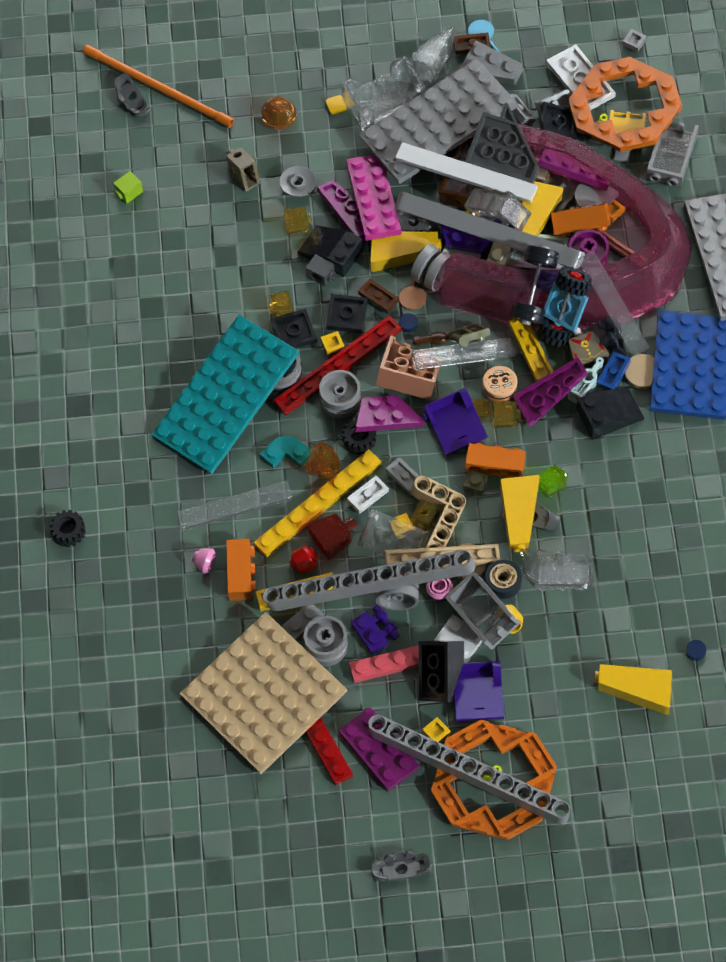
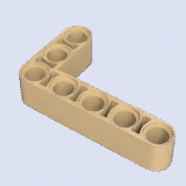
(445, 505)

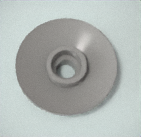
(297, 175)

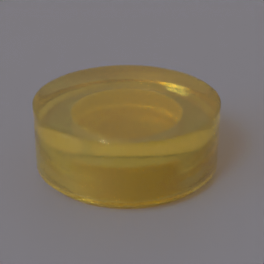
(482, 408)

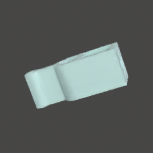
(586, 387)

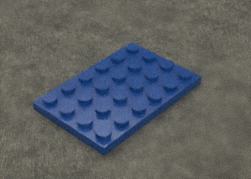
(689, 365)

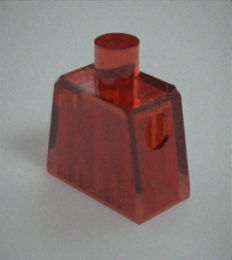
(331, 534)

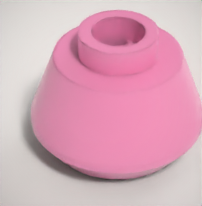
(204, 559)
(439, 589)

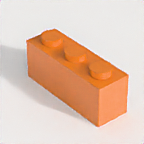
(581, 219)
(495, 460)
(240, 569)

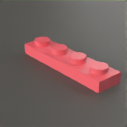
(385, 664)

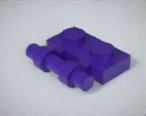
(370, 633)

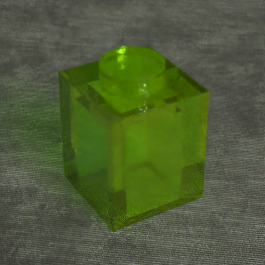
(552, 480)

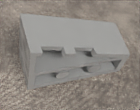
(502, 67)

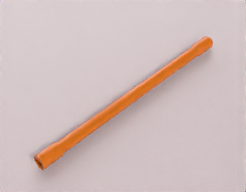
(217, 116)

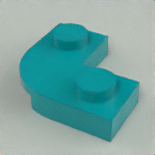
(283, 447)

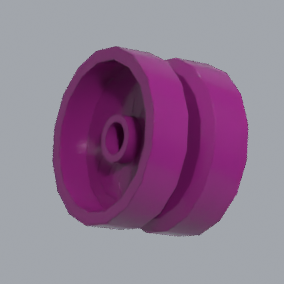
(591, 240)

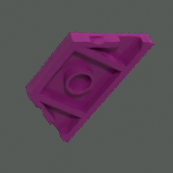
(386, 414)

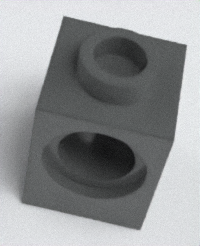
(320, 270)

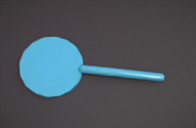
(482, 26)

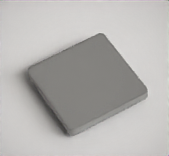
(622, 156)

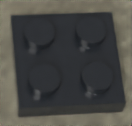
(557, 120)
(346, 313)
(294, 329)

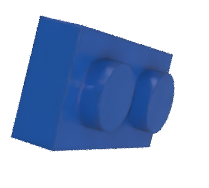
(613, 371)

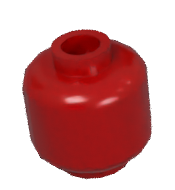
(303, 559)

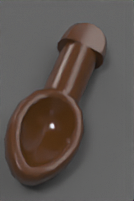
(435, 338)

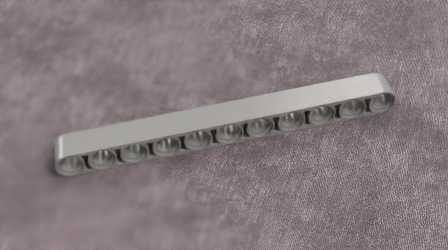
(482, 227)
(378, 582)
(473, 777)

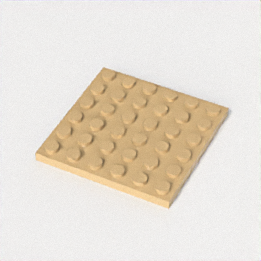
(263, 692)

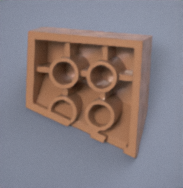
(399, 372)

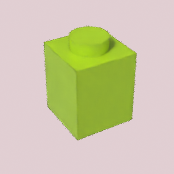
(128, 187)

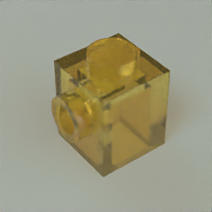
(297, 220)
(281, 304)
(506, 414)
(425, 515)

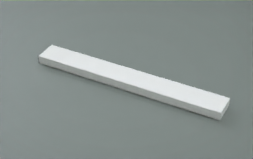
(465, 172)

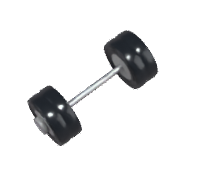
(541, 257)

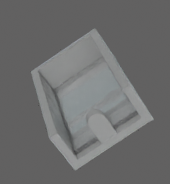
(672, 155)
(482, 610)

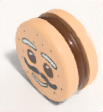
(499, 384)

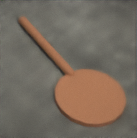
(412, 297)

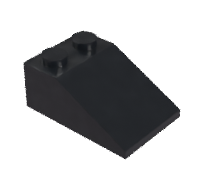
(333, 245)
(608, 411)
(439, 669)

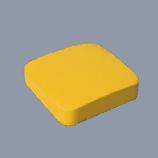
(335, 104)

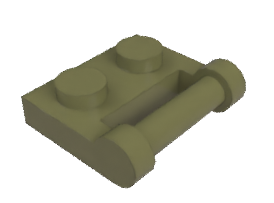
(469, 333)

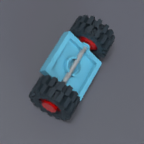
(564, 306)

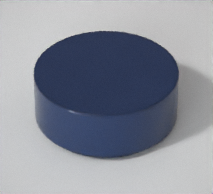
(408, 322)
(696, 650)

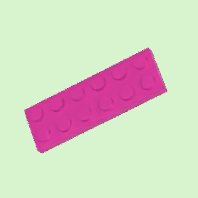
(373, 197)

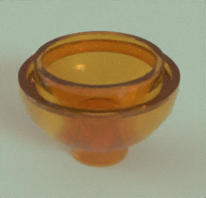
(279, 112)
(323, 461)

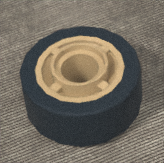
(505, 569)

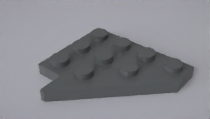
(502, 147)

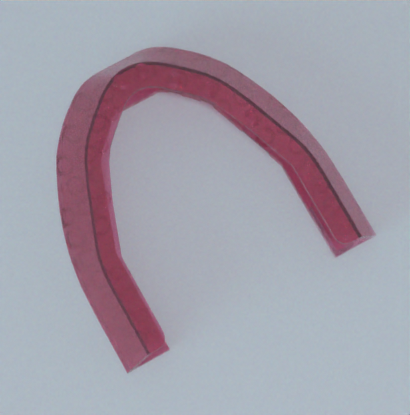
(642, 279)

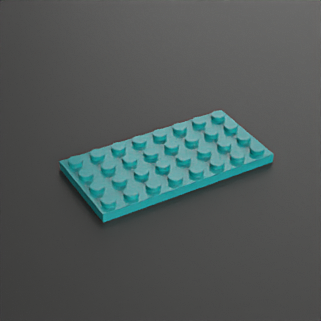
(225, 394)

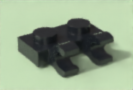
(614, 339)

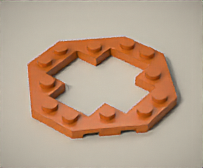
(645, 76)
(482, 819)

